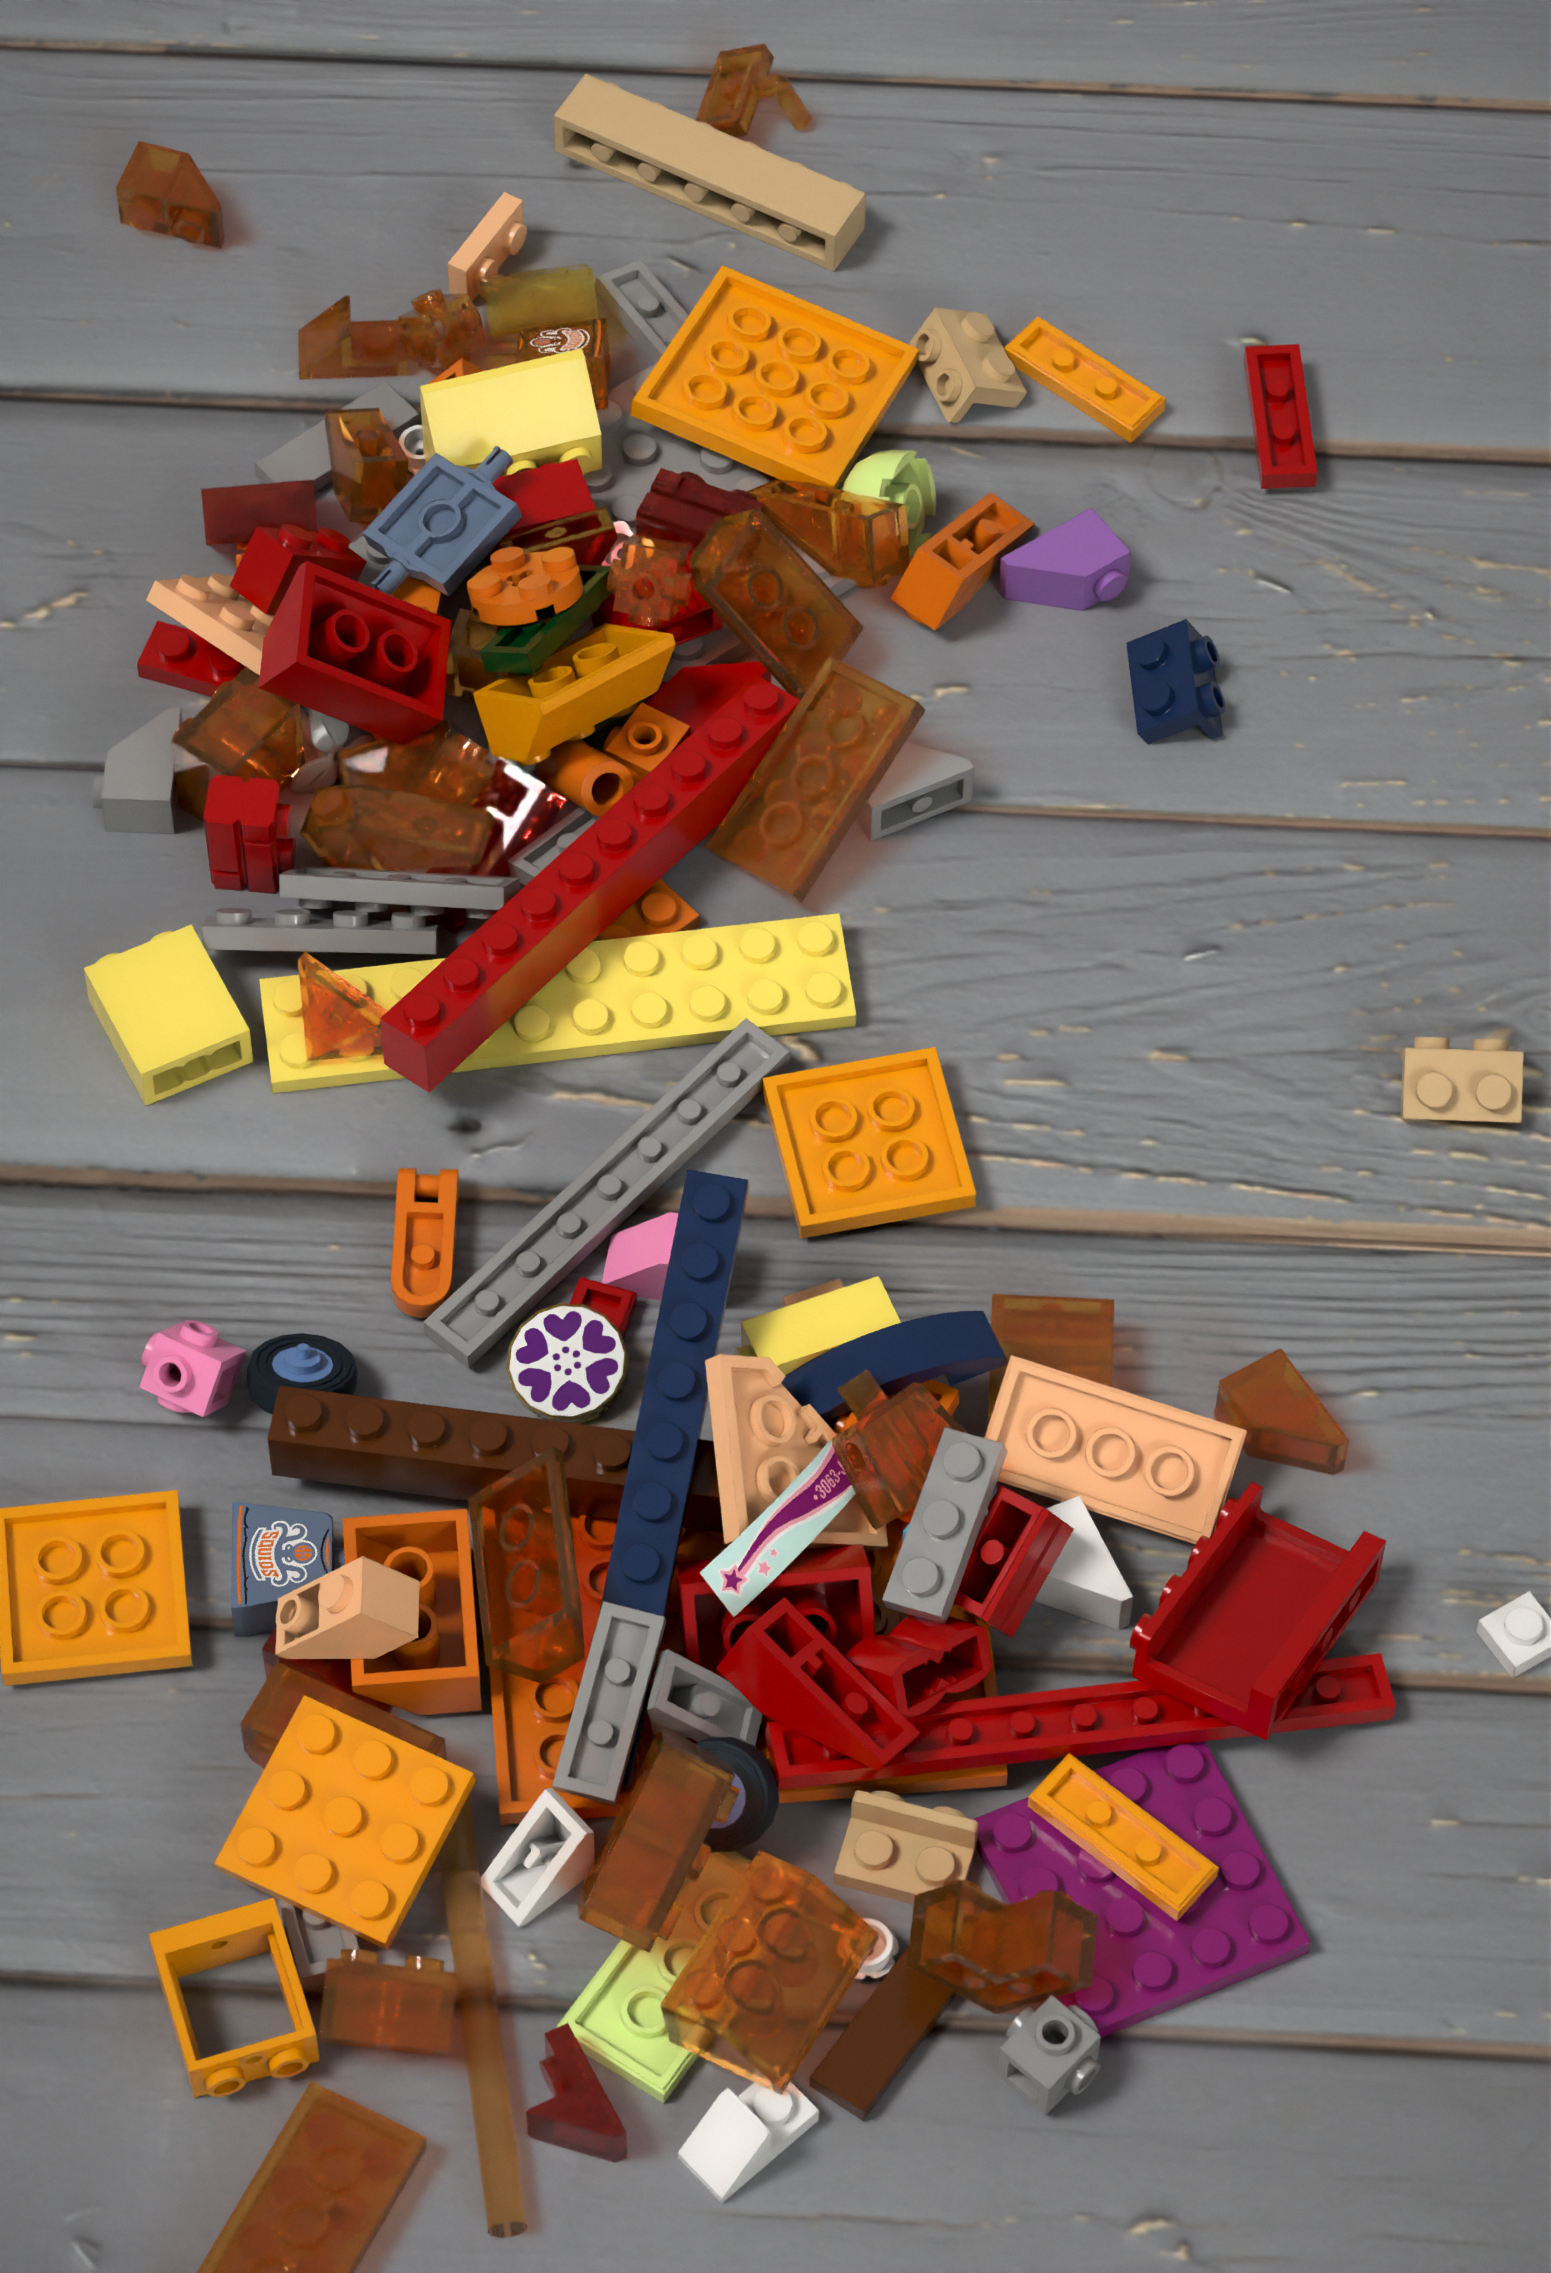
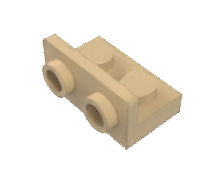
(903, 1847)

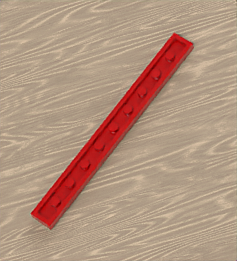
(1077, 1723)

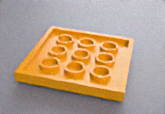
(774, 381)

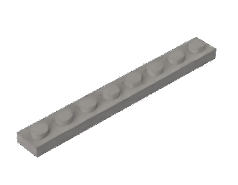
(605, 1194)

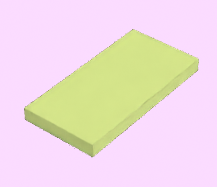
(620, 2009)

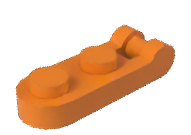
(424, 1240)

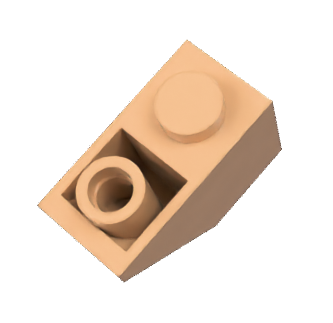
(349, 1614)

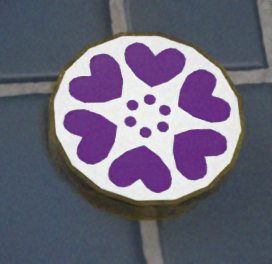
(568, 1363)

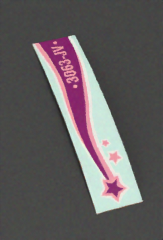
(780, 1532)

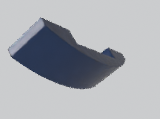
(898, 1355)

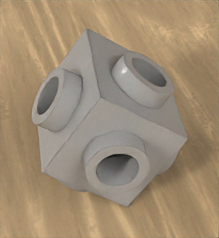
(1050, 2053)

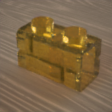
(537, 298)

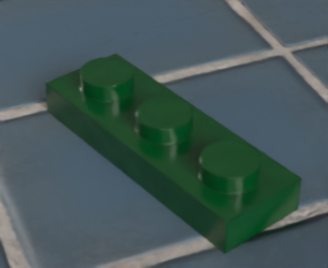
(527, 646)

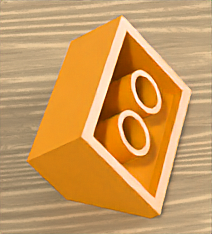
(573, 691)

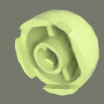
(899, 479)

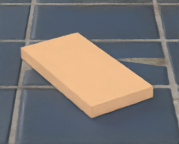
(1113, 1450)

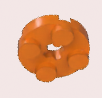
(522, 583)

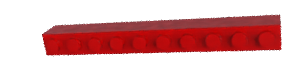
(582, 889)

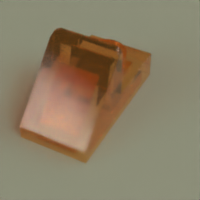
(346, 348)

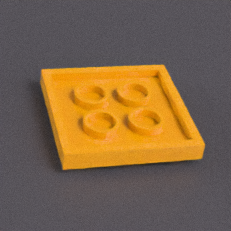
(868, 1142)
(92, 1588)
(345, 1822)

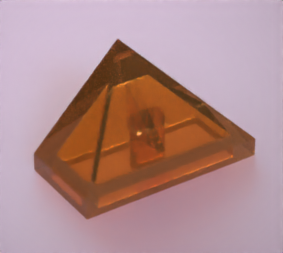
(385, 761)
(336, 1015)

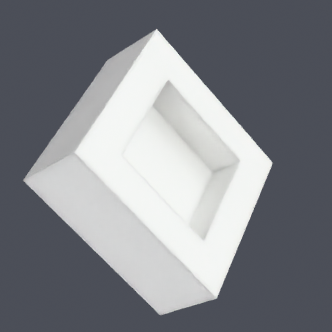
(1518, 1634)

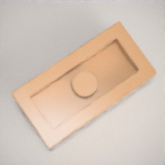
(488, 246)

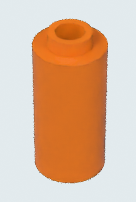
(585, 776)

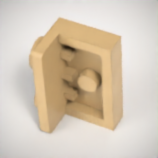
(965, 363)
(1461, 1083)

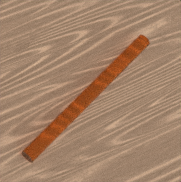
(481, 2030)

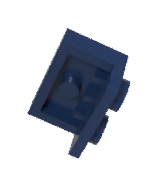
(1175, 682)

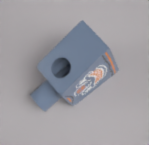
(274, 1555)

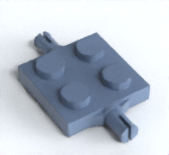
(443, 523)

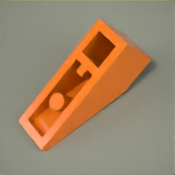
(959, 561)

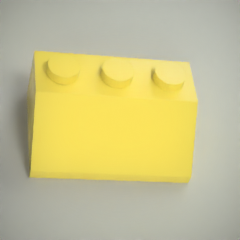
(530, 409)

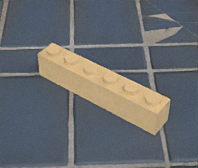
(709, 172)

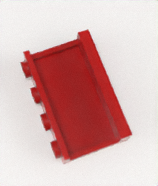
(1253, 1615)

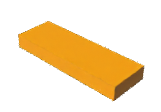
(1085, 379)
(1123, 1836)

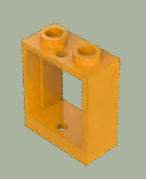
(221, 1941)

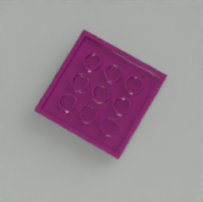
(1141, 1953)

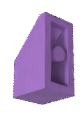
(1068, 566)

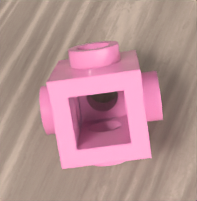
(191, 1368)

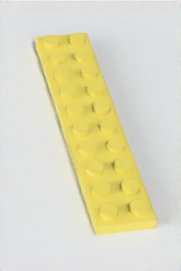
(610, 999)

